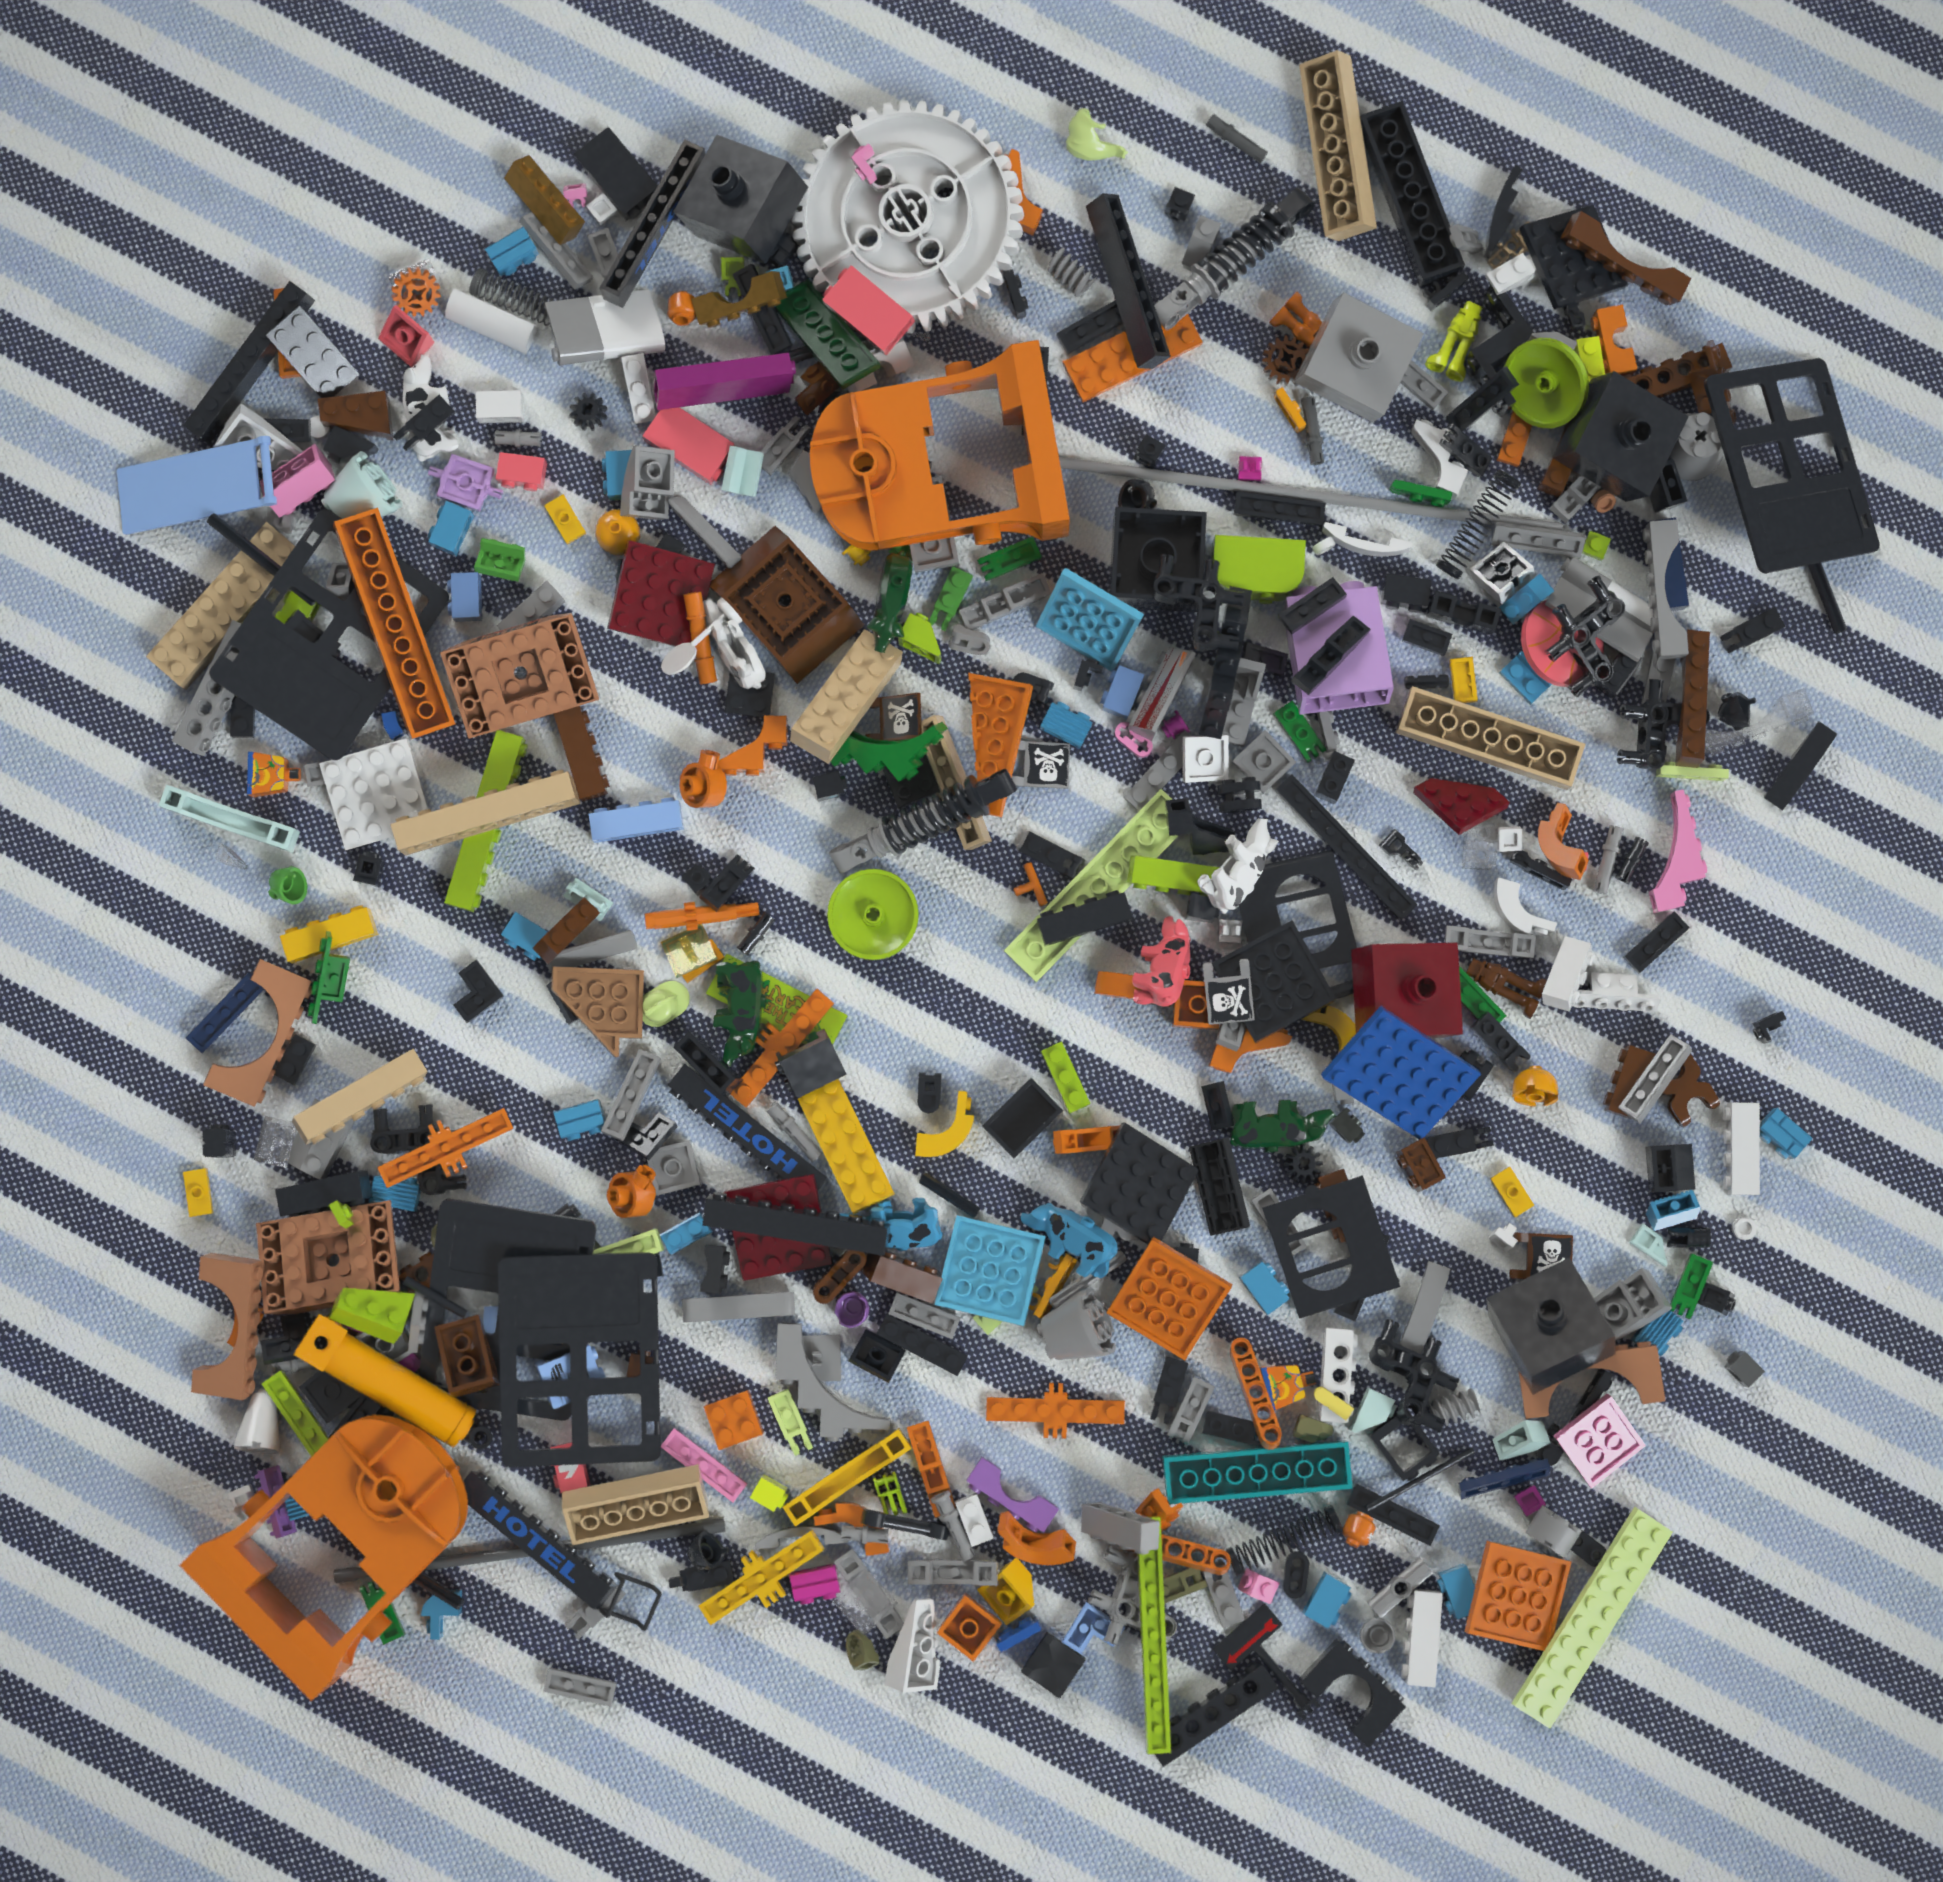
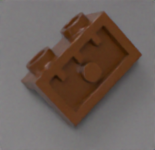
(1420, 1165)

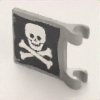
(1044, 765)
(1229, 997)

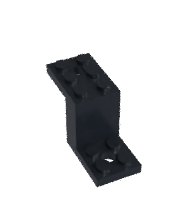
(1496, 350)

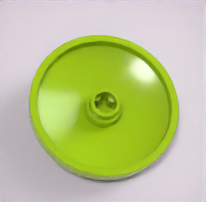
(1550, 382)
(873, 914)

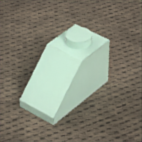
(1372, 1410)
(1521, 1439)

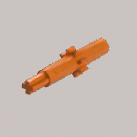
(692, 916)

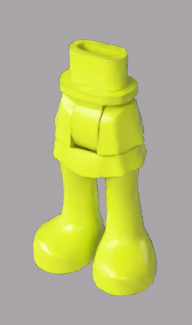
(1463, 330)

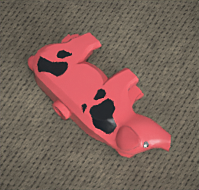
(1168, 966)

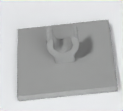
(824, 1356)

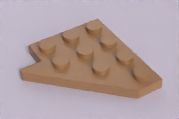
(604, 1001)

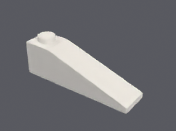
(248, 425)
(913, 1658)

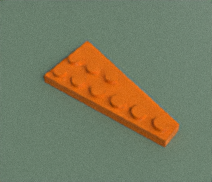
(997, 726)

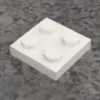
(1204, 758)

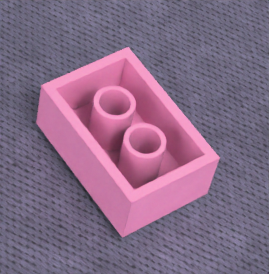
(300, 480)

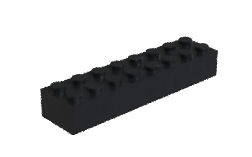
(1410, 193)

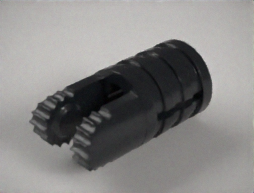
(1693, 1237)

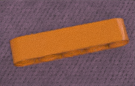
(1252, 1382)
(1187, 1549)

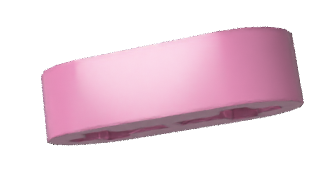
(1130, 744)

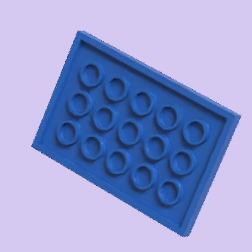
(1400, 1073)

